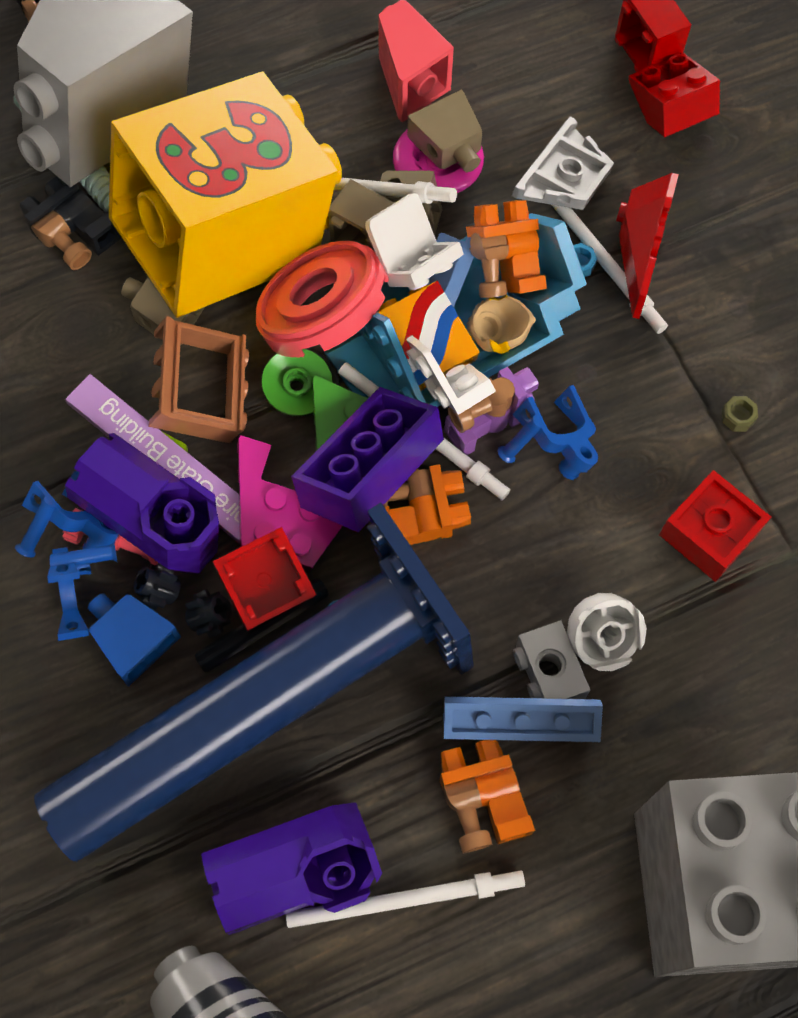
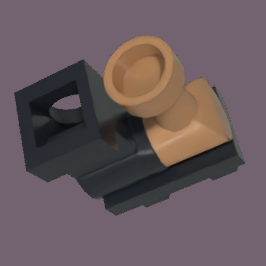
(68, 212)

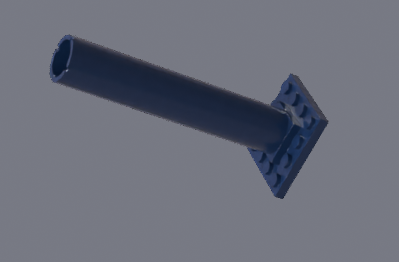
(257, 698)

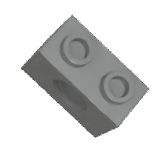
(551, 645)

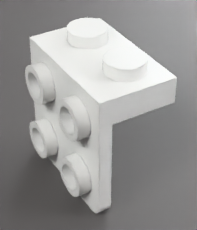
(408, 245)

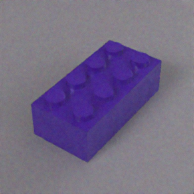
(368, 458)

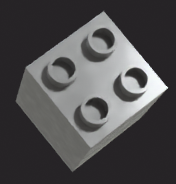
(721, 874)

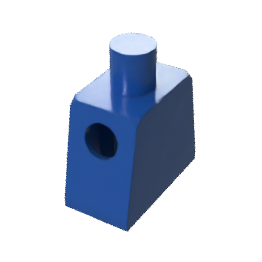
(130, 634)

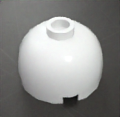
(606, 631)

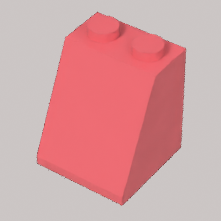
(413, 58)

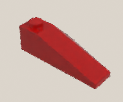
(642, 233)

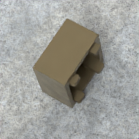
(352, 210)

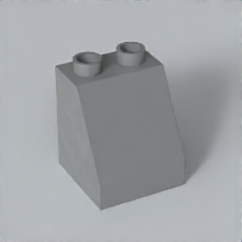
(93, 66)

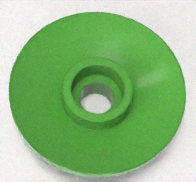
(282, 371)

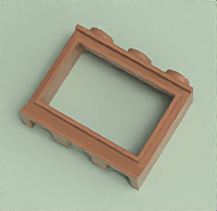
(166, 387)

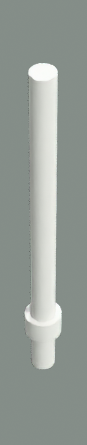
(426, 190)
(609, 265)
(476, 471)
(483, 885)

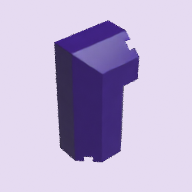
(147, 504)
(293, 866)

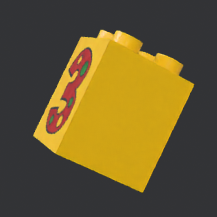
(219, 190)

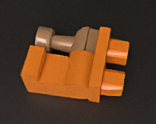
(511, 242)
(428, 509)
(480, 785)

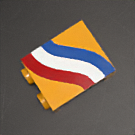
(435, 323)

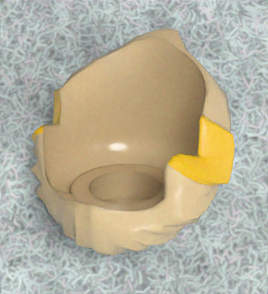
(500, 324)

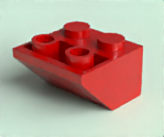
(676, 94)

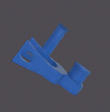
(574, 446)
(69, 521)
(66, 567)

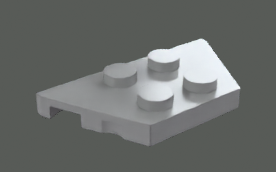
(565, 171)

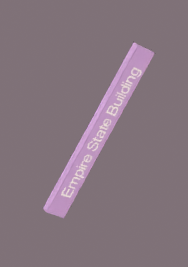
(115, 416)

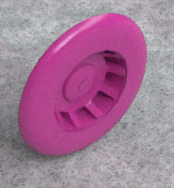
(406, 156)

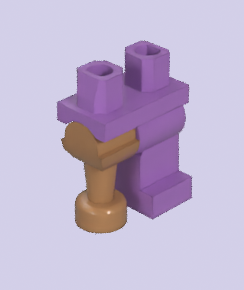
(492, 412)

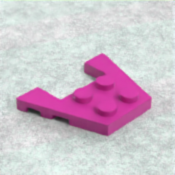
(272, 506)

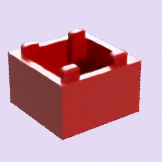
(651, 31)
(714, 525)
(264, 578)

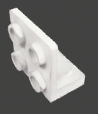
(461, 387)

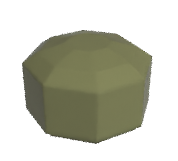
(739, 413)

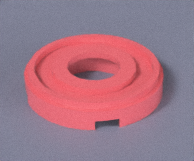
(335, 316)

